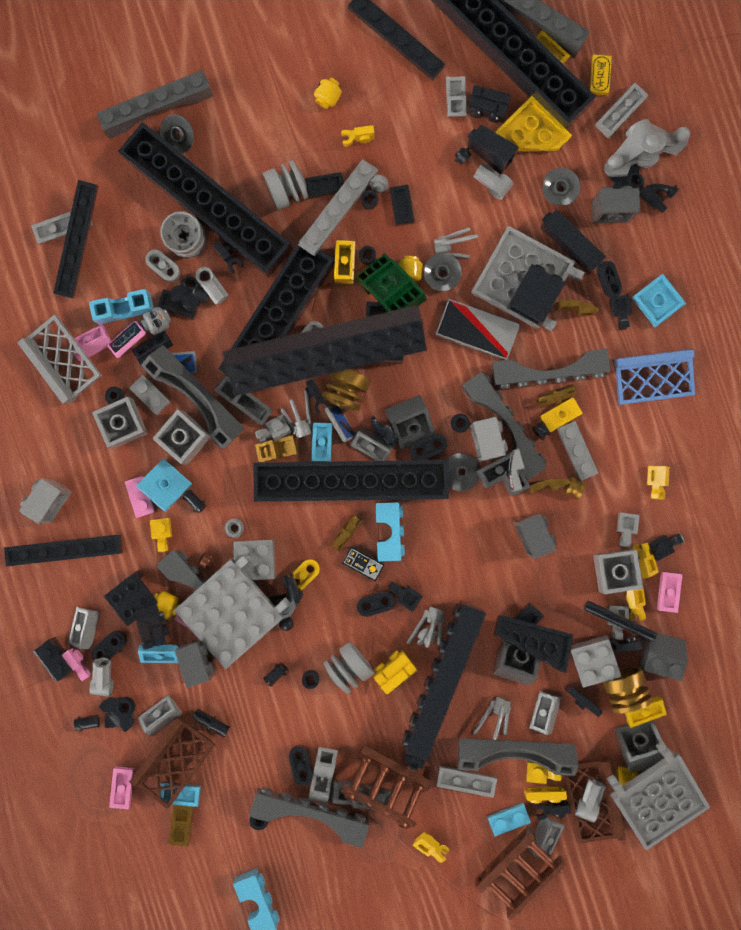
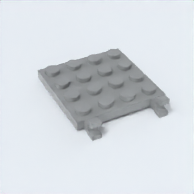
(509, 266)
(230, 612)
(659, 799)

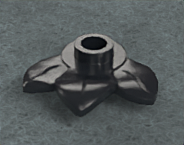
(633, 175)
(189, 295)
(387, 436)
(117, 714)

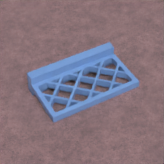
(657, 360)

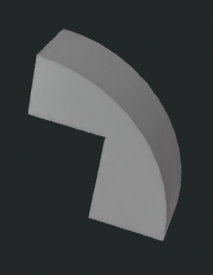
(323, 775)

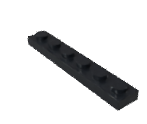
(397, 37)
(76, 239)
(63, 550)

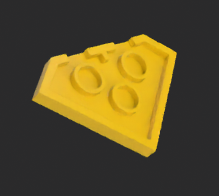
(534, 129)

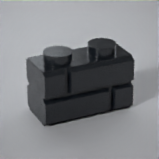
(488, 104)
(150, 626)
(52, 659)

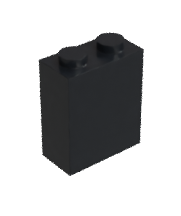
(536, 294)

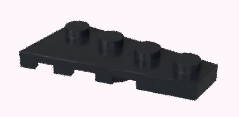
(540, 642)

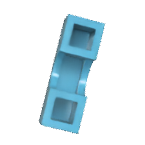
(112, 310)
(390, 549)
(251, 887)

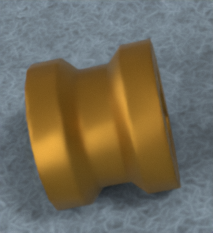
(575, 488)

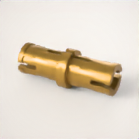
(556, 396)
(346, 532)

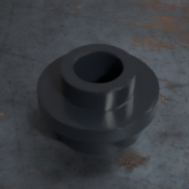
(462, 155)
(120, 394)
(466, 423)

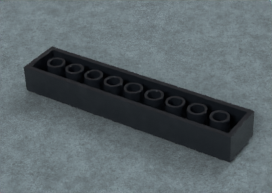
(520, 56)
(205, 199)
(325, 350)
(351, 480)

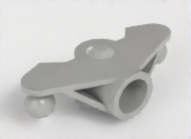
(643, 147)

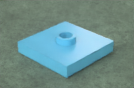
(658, 300)
(164, 485)

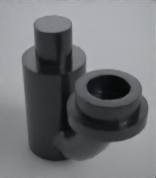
(650, 196)

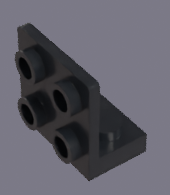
(130, 596)

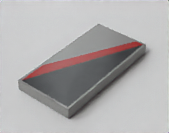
(477, 329)

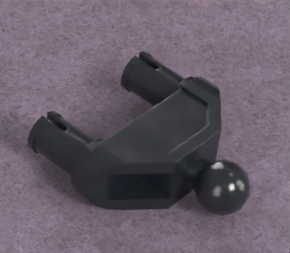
(293, 595)

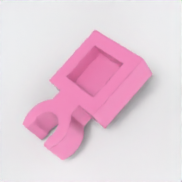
(74, 660)

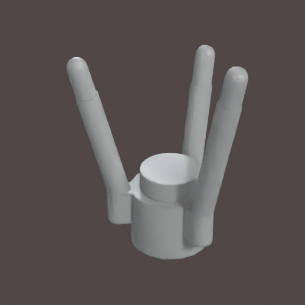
(443, 243)
(301, 427)
(435, 617)
(502, 708)

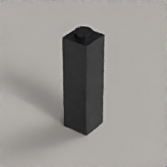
(572, 241)

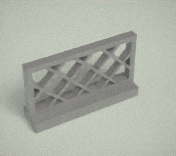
(50, 372)

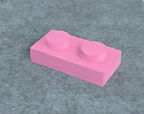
(140, 502)
(669, 592)
(121, 788)

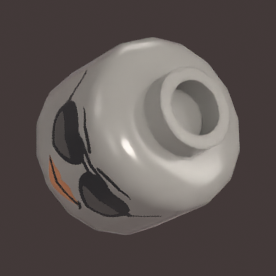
(156, 320)

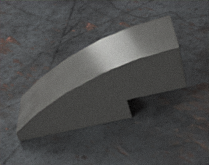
(245, 402)
(338, 797)

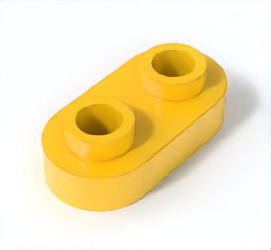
(303, 575)

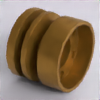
(346, 389)
(628, 691)

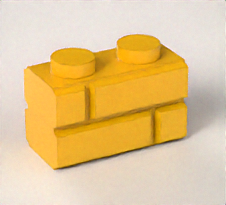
(344, 262)
(394, 671)

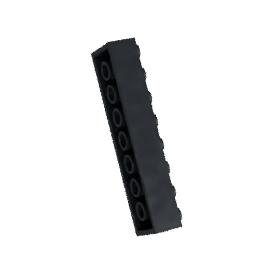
(286, 298)
(443, 680)

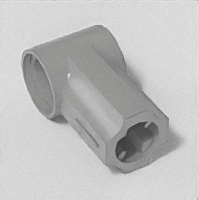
(496, 183)
(212, 286)
(101, 682)
(588, 805)

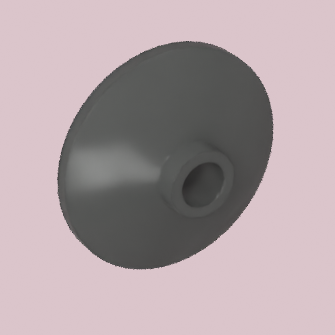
(170, 132)
(567, 180)
(445, 263)
(469, 479)

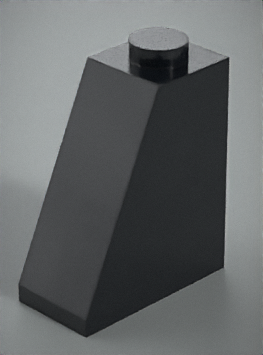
(492, 148)

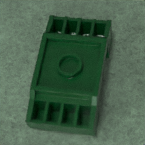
(390, 285)

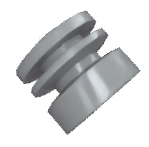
(285, 185)
(174, 230)
(348, 667)

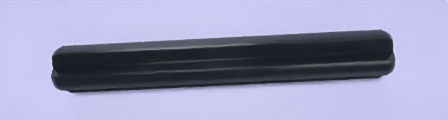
(620, 621)

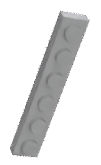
(338, 207)

